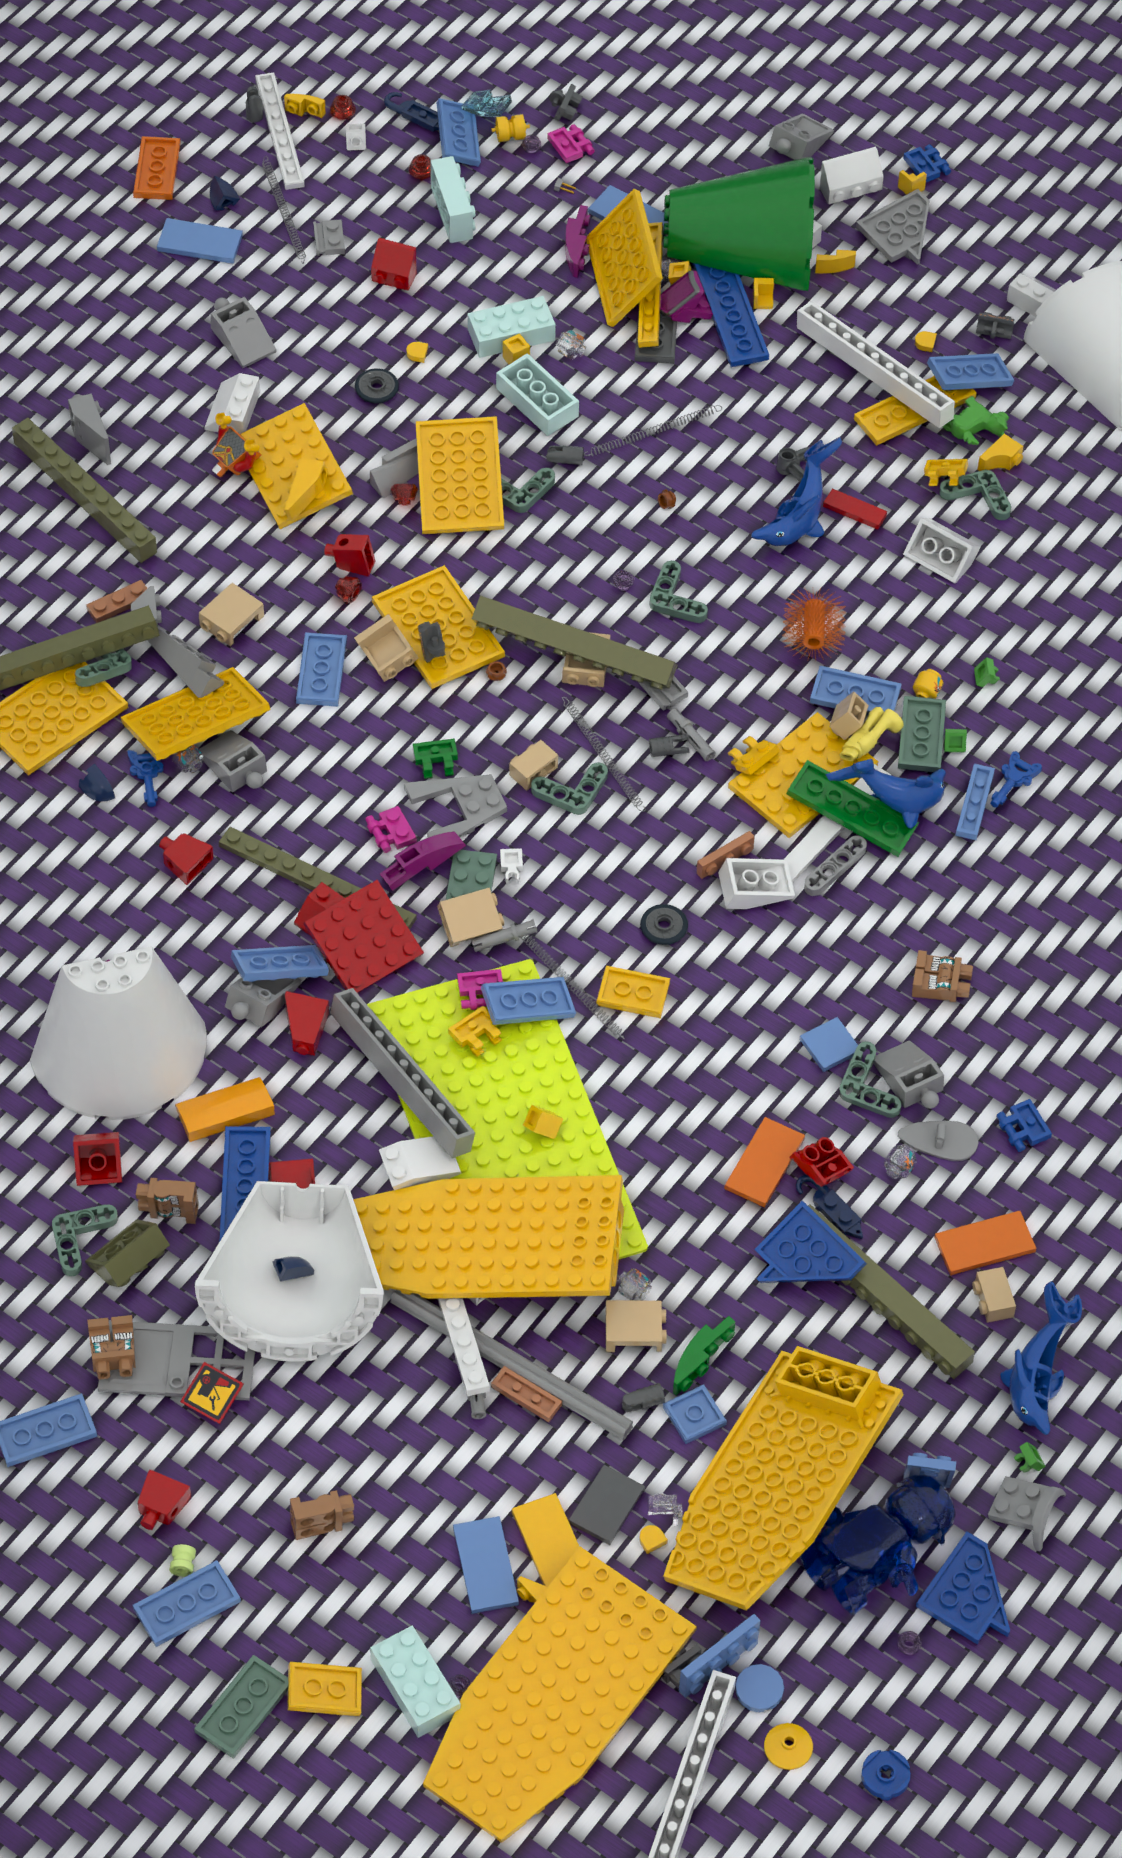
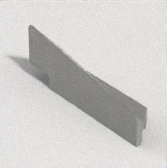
(396, 468)
(187, 663)

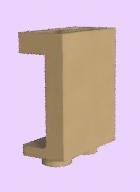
(230, 613)
(386, 648)
(583, 673)
(470, 916)
(634, 1324)

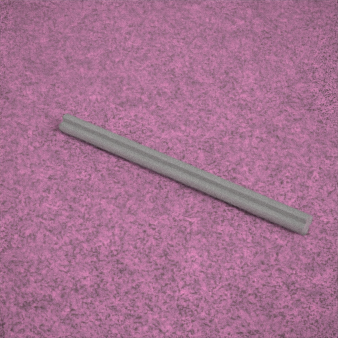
(503, 1356)

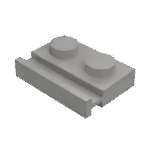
(329, 237)
(666, 697)

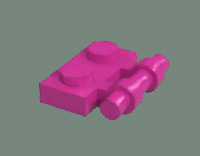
(565, 144)
(396, 826)
(470, 985)

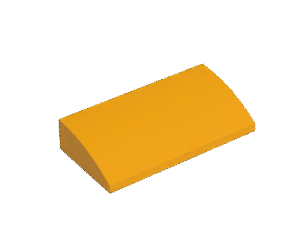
(225, 1107)

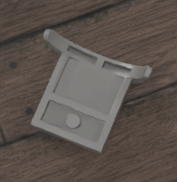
(1025, 1506)

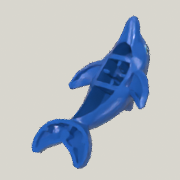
(801, 513)
(898, 793)
(1031, 1376)

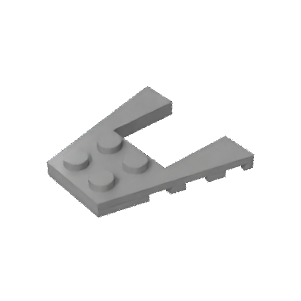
(475, 795)

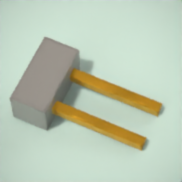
(559, 183)

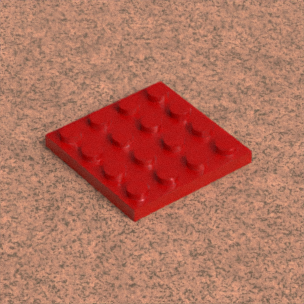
(363, 938)

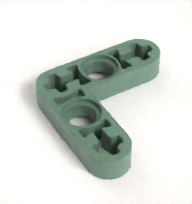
(980, 484)
(522, 494)
(666, 596)
(90, 674)
(577, 795)
(857, 1083)
(73, 1228)

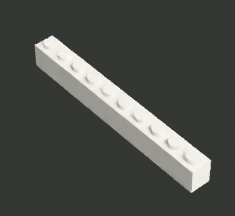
(875, 364)
(693, 1766)

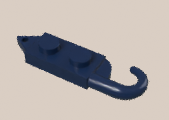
(414, 112)
(833, 1208)

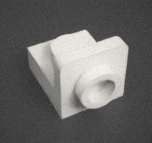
(355, 136)

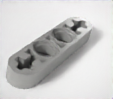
(833, 864)

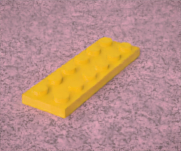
(893, 417)

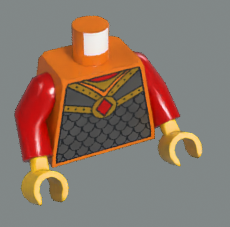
(233, 449)

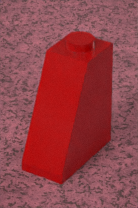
(306, 1021)

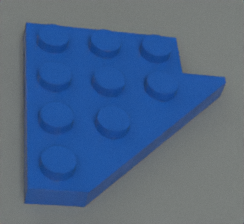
(806, 1251)
(966, 1592)

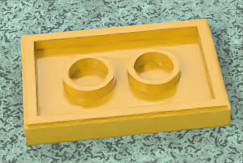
(633, 991)
(324, 1688)

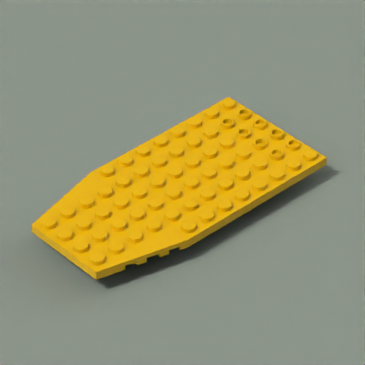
(497, 1236)
(778, 1475)
(554, 1695)

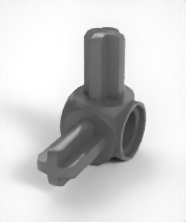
(789, 462)

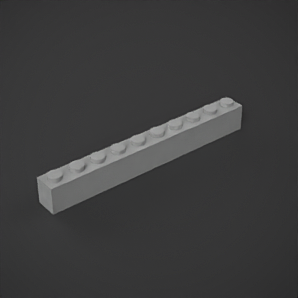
(402, 1073)

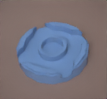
(759, 1688)

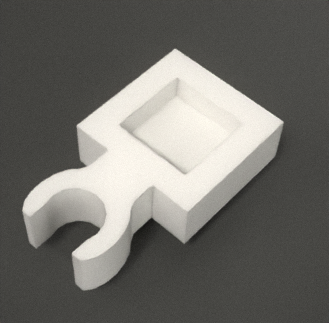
(511, 863)

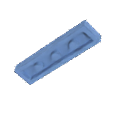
(975, 802)

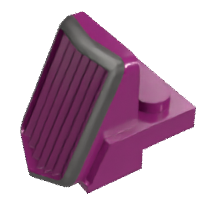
(685, 299)

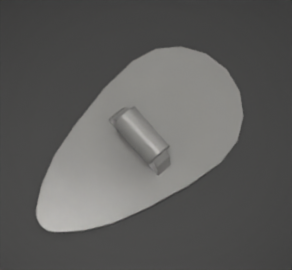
(941, 1139)

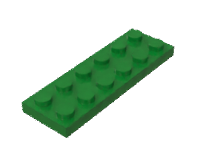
(851, 808)

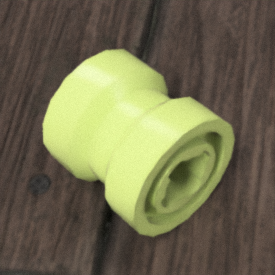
(182, 1560)

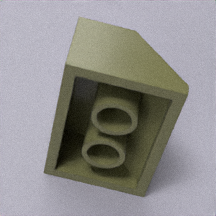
(128, 1253)

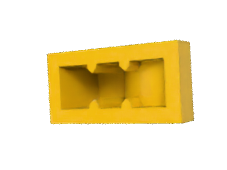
(1002, 454)

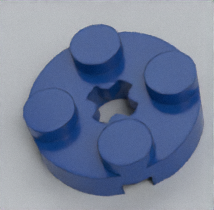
(884, 1787)

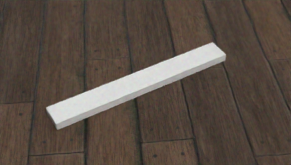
(279, 131)
(819, 838)

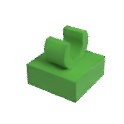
(985, 672)
(955, 740)
(1031, 1457)

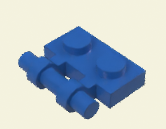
(922, 162)
(1029, 1121)

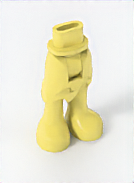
(867, 736)

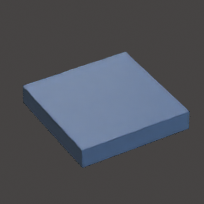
(829, 1044)
(694, 1414)

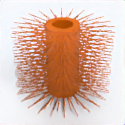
(814, 623)

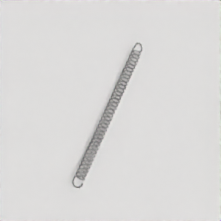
(284, 209)
(653, 430)
(607, 755)
(585, 1000)

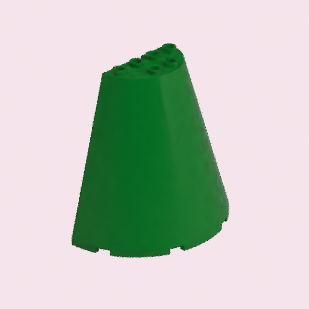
(747, 223)

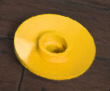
(787, 1756)

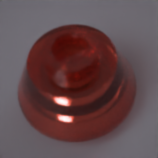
(342, 107)
(420, 167)
(404, 493)
(348, 588)

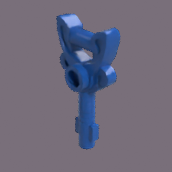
(146, 771)
(1014, 777)

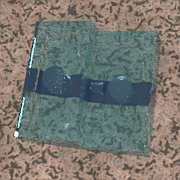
(484, 104)

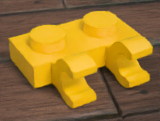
(944, 467)
(756, 755)
(471, 1027)

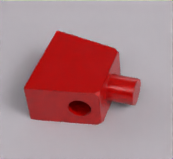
(352, 553)
(186, 856)
(161, 1499)

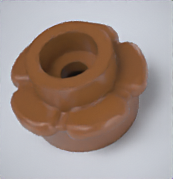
(667, 499)
(496, 666)

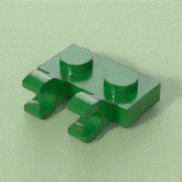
(434, 752)

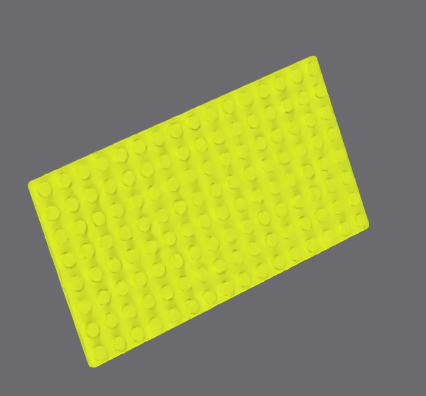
(500, 1087)

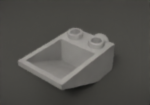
(799, 136)
(241, 331)
(88, 426)
(235, 761)
(259, 999)
(911, 1074)

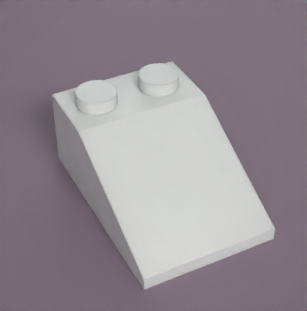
(755, 882)
(417, 1162)

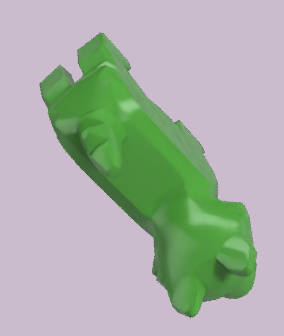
(975, 419)

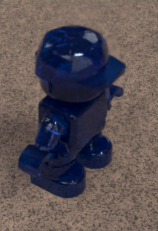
(879, 1542)

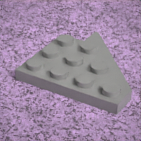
(898, 227)

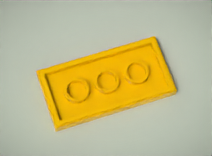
(546, 1535)

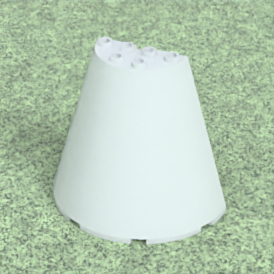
(1082, 336)
(118, 1037)
(302, 1314)

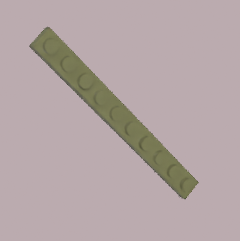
(292, 867)

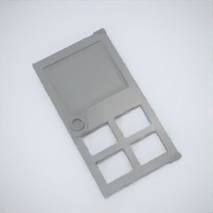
(165, 1360)

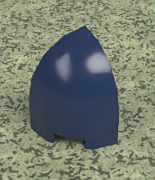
(222, 194)
(96, 785)
(292, 1268)

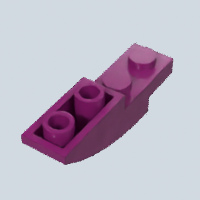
(576, 240)
(425, 853)

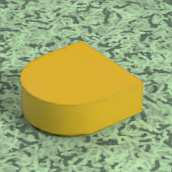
(925, 341)
(417, 351)
(652, 1538)

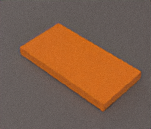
(157, 168)
(764, 1162)
(985, 1242)

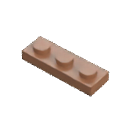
(115, 602)
(711, 863)
(526, 1394)

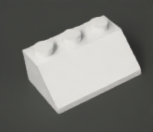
(851, 175)
(1028, 293)
(236, 399)
(941, 549)

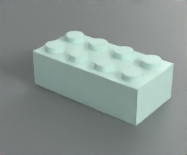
(452, 199)
(494, 325)
(537, 394)
(415, 1681)

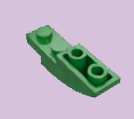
(696, 1356)

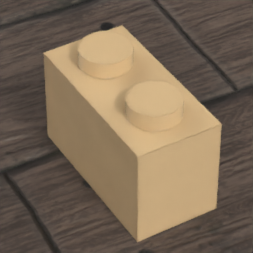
(848, 715)
(535, 762)
(994, 1294)

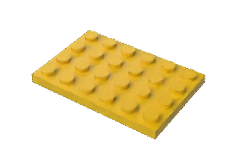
(624, 258)
(282, 445)
(459, 475)
(441, 600)
(53, 716)
(185, 719)
(768, 785)

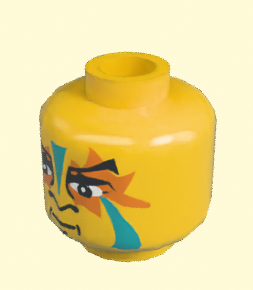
(928, 684)

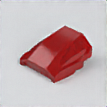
(822, 1161)

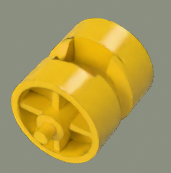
(510, 128)

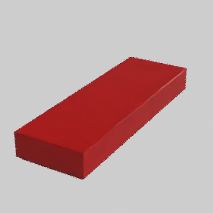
(855, 508)

